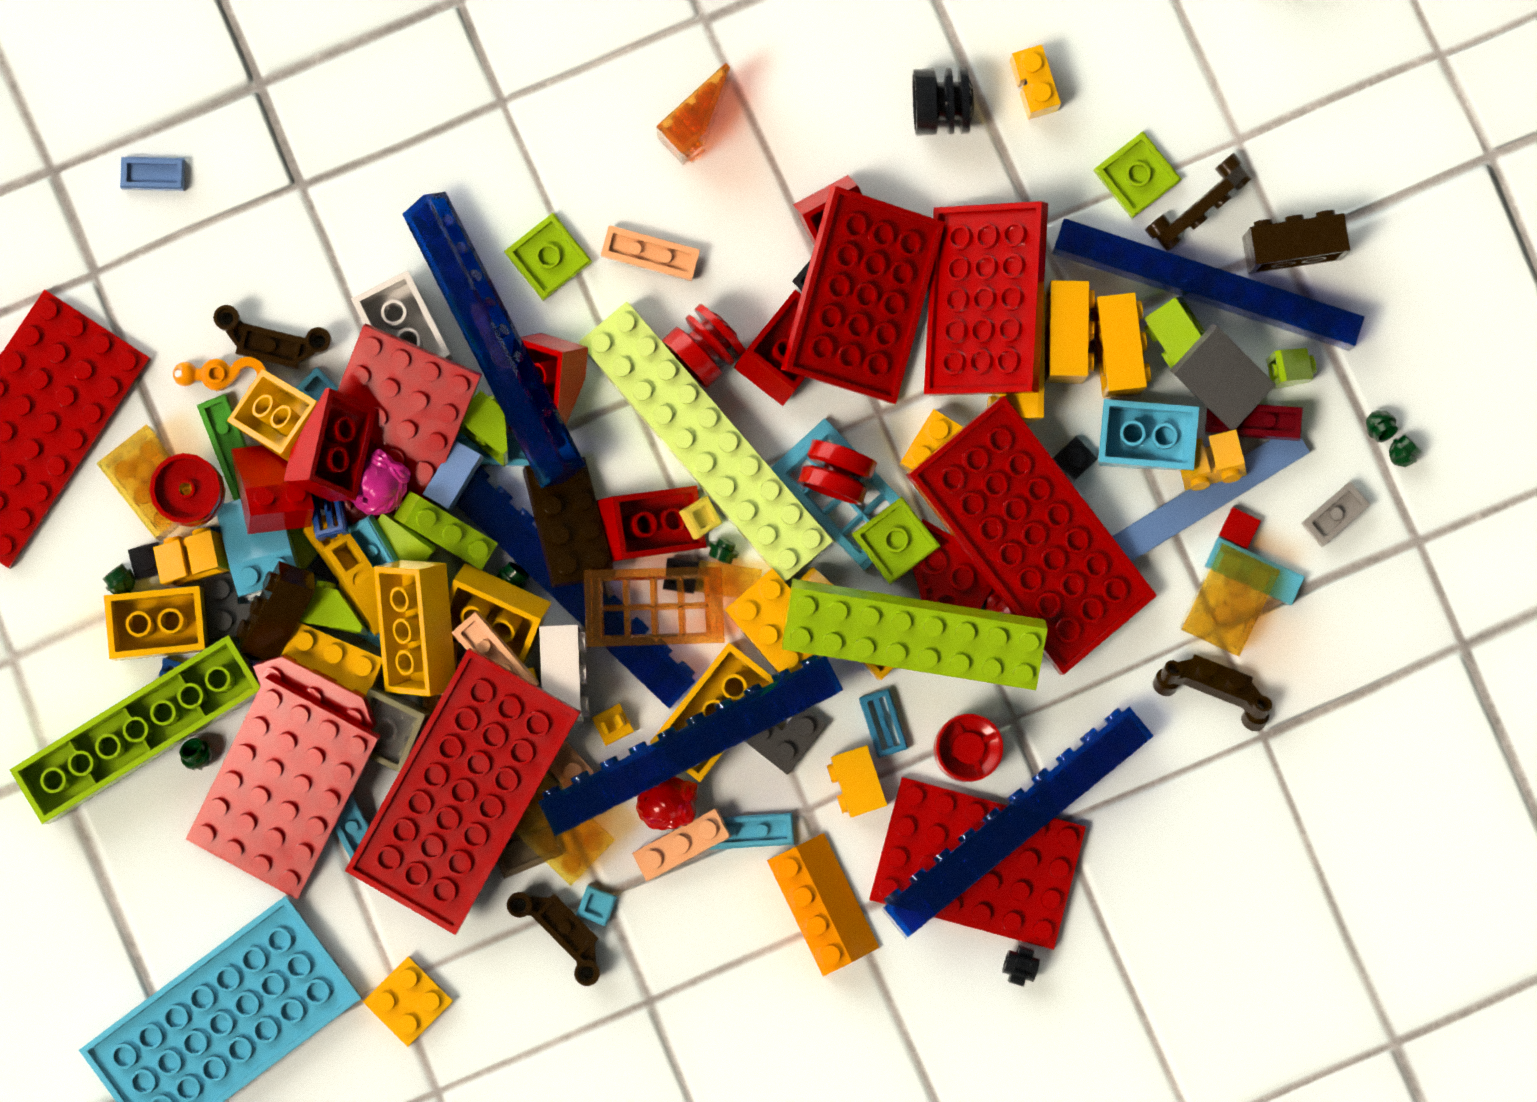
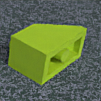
(1291, 367)
(487, 427)
(332, 610)

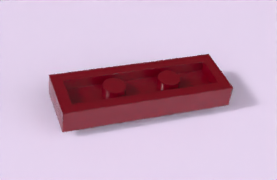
(1263, 423)

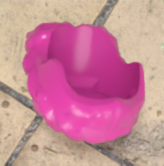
(381, 484)

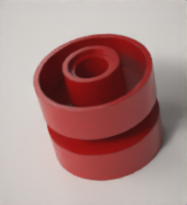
(968, 748)

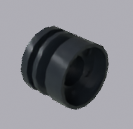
(941, 101)

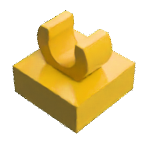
(612, 724)

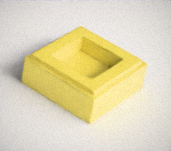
(700, 517)

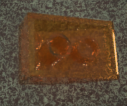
(690, 124)

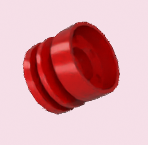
(704, 345)

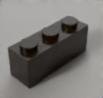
(276, 611)

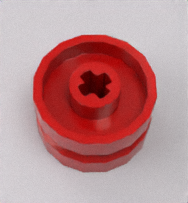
(838, 467)
(206, 494)

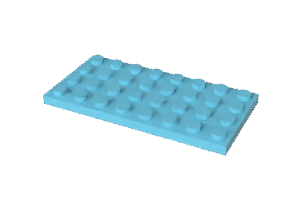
(225, 1015)

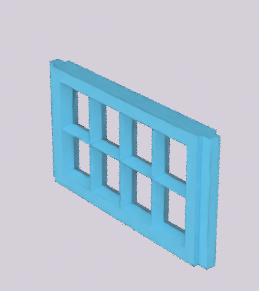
(796, 456)

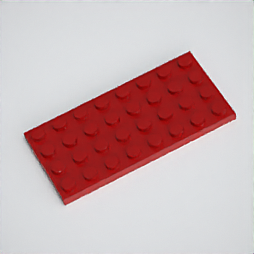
(56, 397)
(1031, 533)
(462, 791)

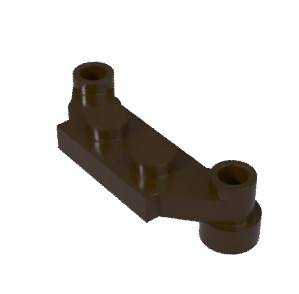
(1168, 232)
(269, 344)
(1218, 682)
(564, 927)

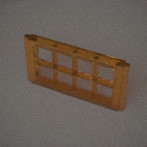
(595, 609)

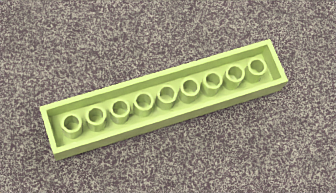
(705, 442)

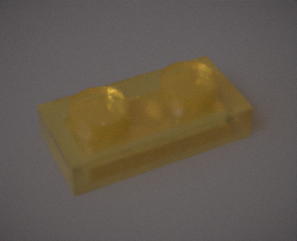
(734, 578)

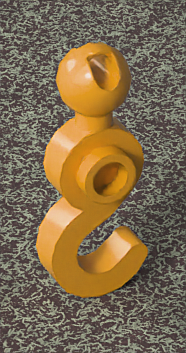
(215, 373)

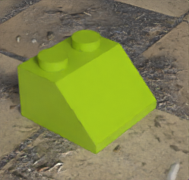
(1174, 328)

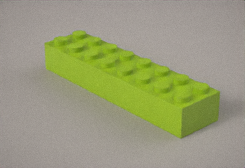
(914, 634)
(137, 730)

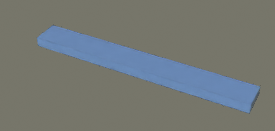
(1195, 505)

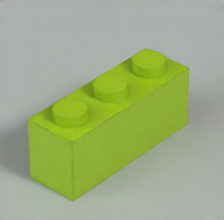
(445, 530)

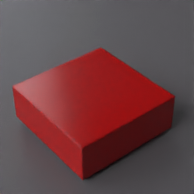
(1239, 528)

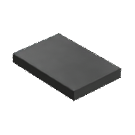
(1223, 377)

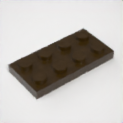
(568, 527)

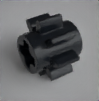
(1020, 965)

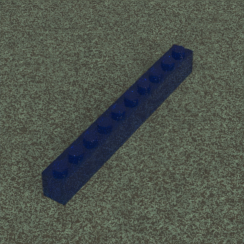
(1207, 285)
(493, 339)
(520, 540)
(691, 745)
(1017, 822)

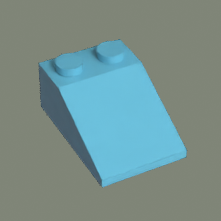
(1148, 435)
(252, 554)

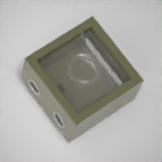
(399, 725)

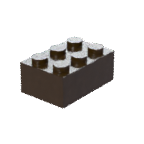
(1295, 242)

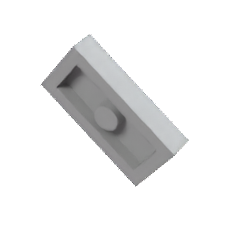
(1335, 514)

